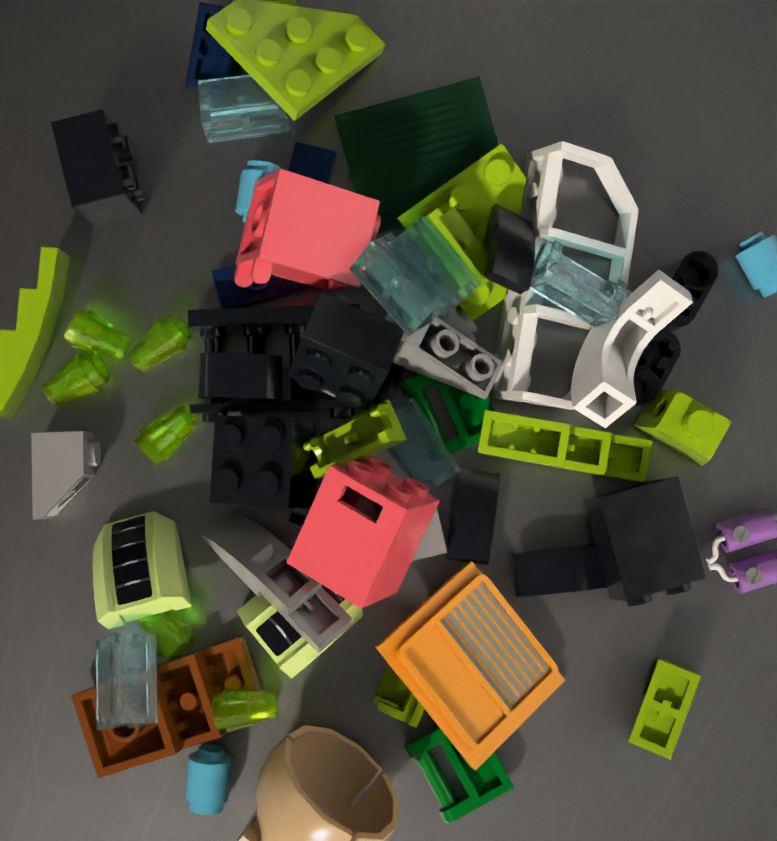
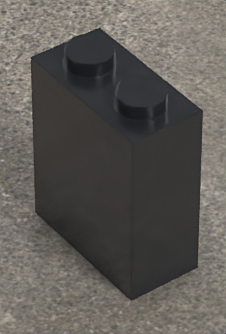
(645, 541)

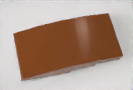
(184, 708)

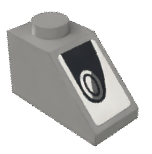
(61, 469)

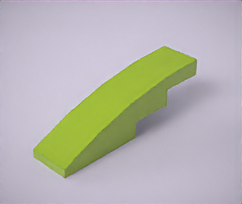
(37, 317)
(564, 446)

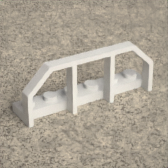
(521, 311)

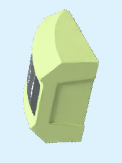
(138, 570)
(280, 639)

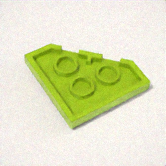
(294, 50)
(478, 188)

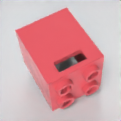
(304, 232)
(349, 549)

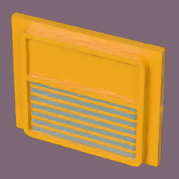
(471, 664)

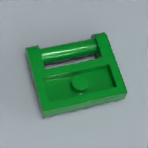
(463, 408)
(481, 784)

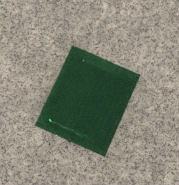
(415, 145)

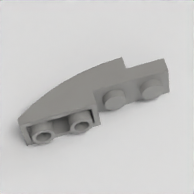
(262, 566)

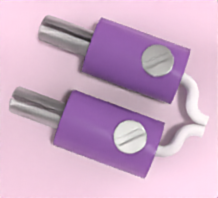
(744, 532)

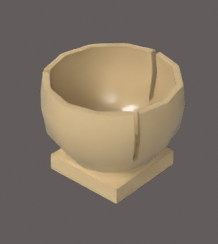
(310, 790)

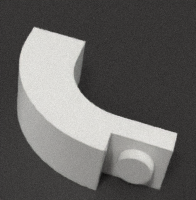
(608, 358)

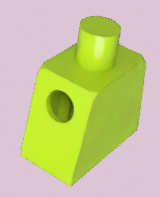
(683, 425)

